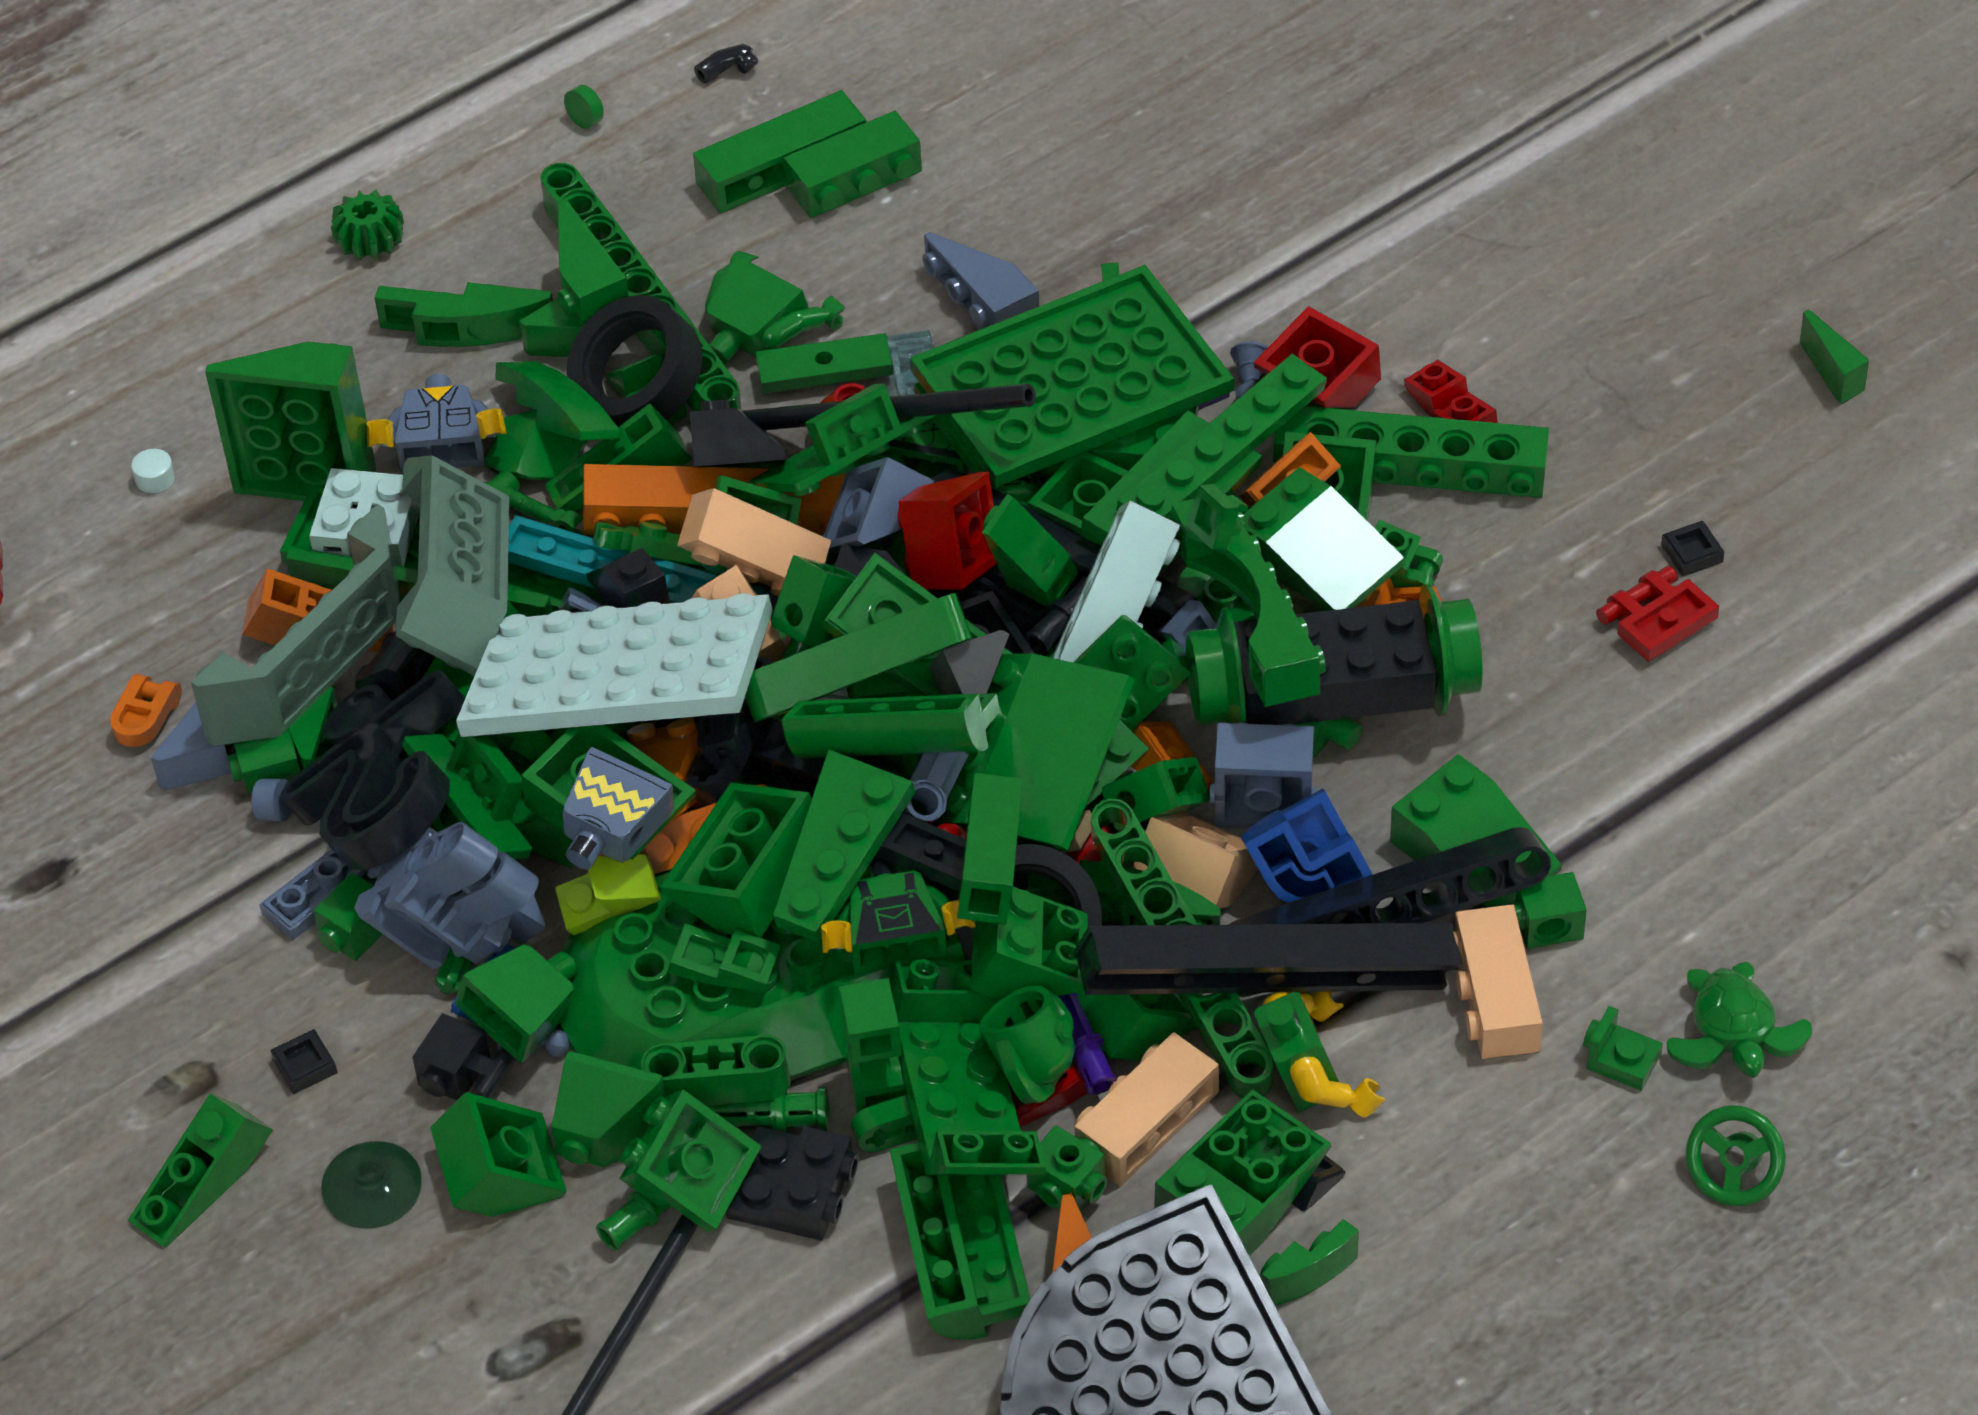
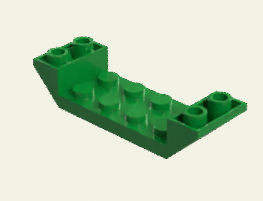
(952, 1079)

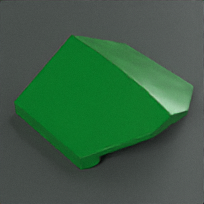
(531, 450)

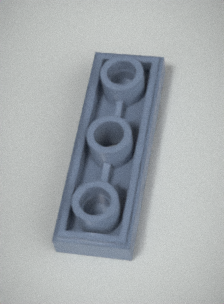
(294, 902)

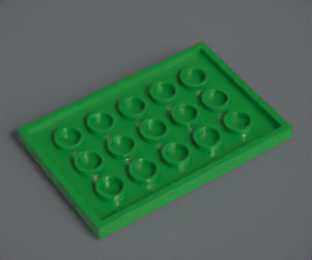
(1097, 367)

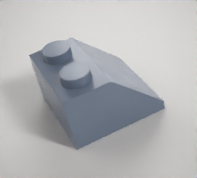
(869, 502)

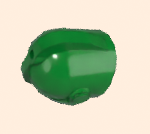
(1037, 1045)

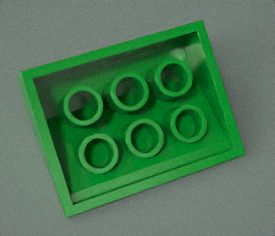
(290, 418)
(1051, 735)

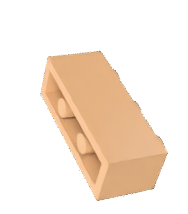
(737, 533)
(1496, 983)
(1149, 1105)

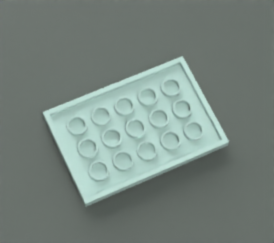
(616, 665)

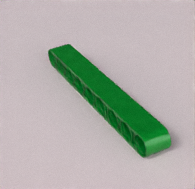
(563, 182)

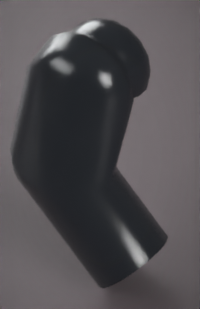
(722, 59)

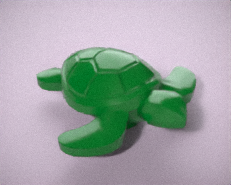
(1737, 1020)

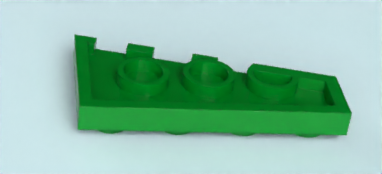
(839, 838)

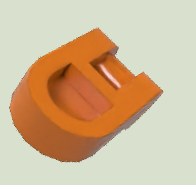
(136, 719)

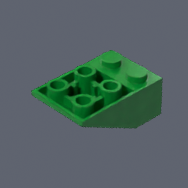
(1254, 1162)

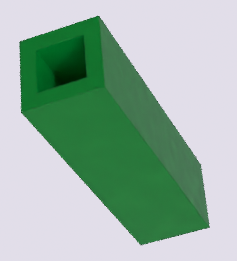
(990, 849)

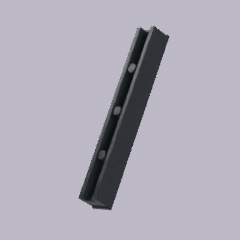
(1266, 958)

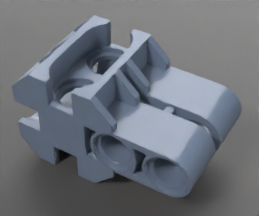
(444, 893)

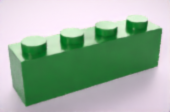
(753, 159)

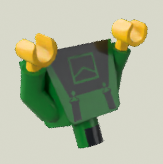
(892, 919)

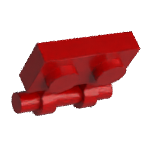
(1666, 619)

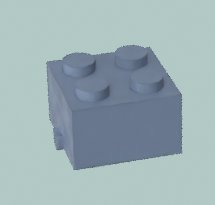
(1260, 771)

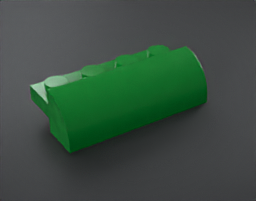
(890, 725)
(960, 1247)

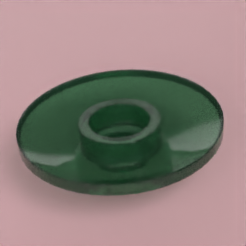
(375, 1199)

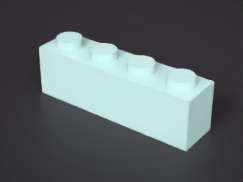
(1121, 577)

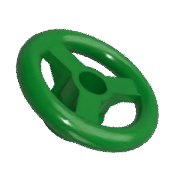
(1748, 1143)

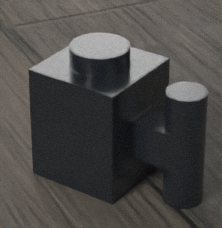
(456, 1057)

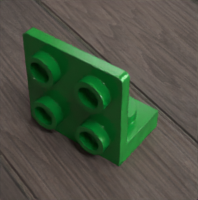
(1134, 652)

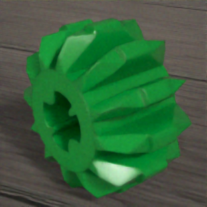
(367, 224)

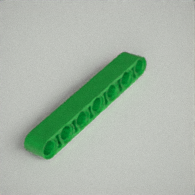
(1157, 886)

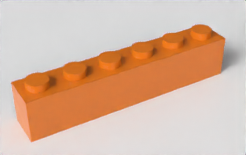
(663, 495)

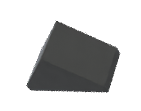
(969, 665)

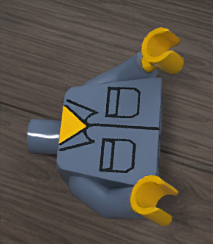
(438, 423)

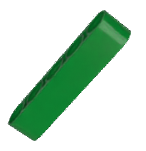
(857, 657)

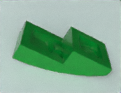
(724, 962)

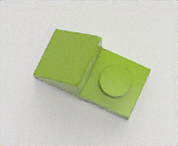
(607, 892)

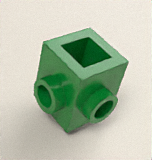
(1071, 1167)

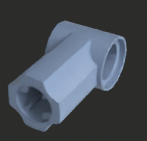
(933, 781)

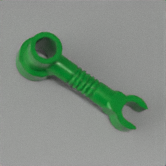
(509, 485)

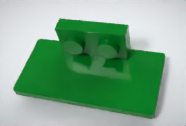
(840, 437)

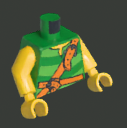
(1302, 1057)

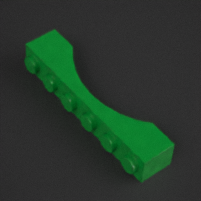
(1281, 656)

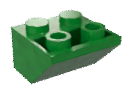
(1030, 949)

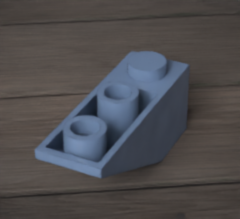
(980, 282)

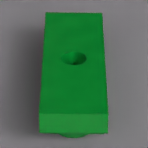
(824, 363)

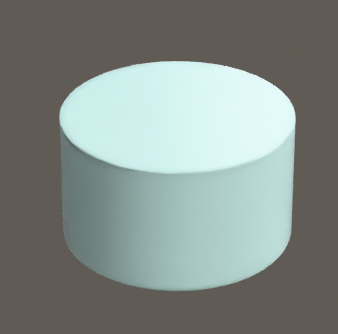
(153, 470)

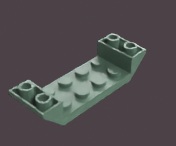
(460, 564)
(269, 697)

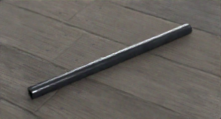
(907, 405)

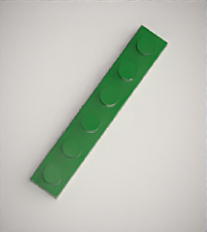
(1228, 437)

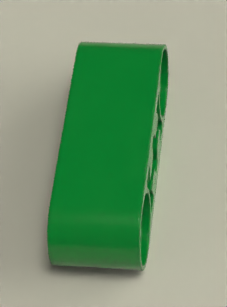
(722, 1068)

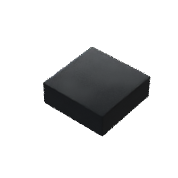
(1692, 548)
(303, 1061)

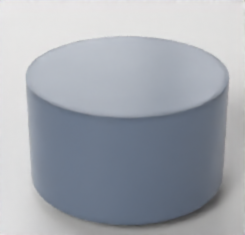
(266, 800)

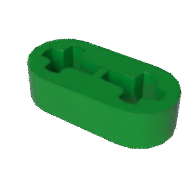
(884, 1125)

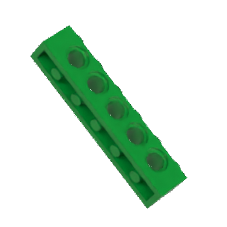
(1436, 450)

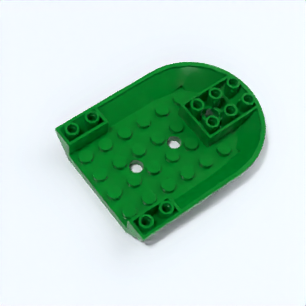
(625, 1011)

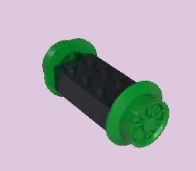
(1374, 661)

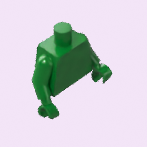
(759, 310)

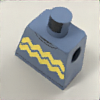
(613, 809)

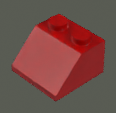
(1333, 350)
(945, 530)

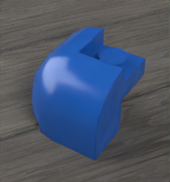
(1304, 849)

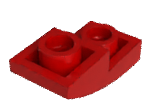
(1445, 394)

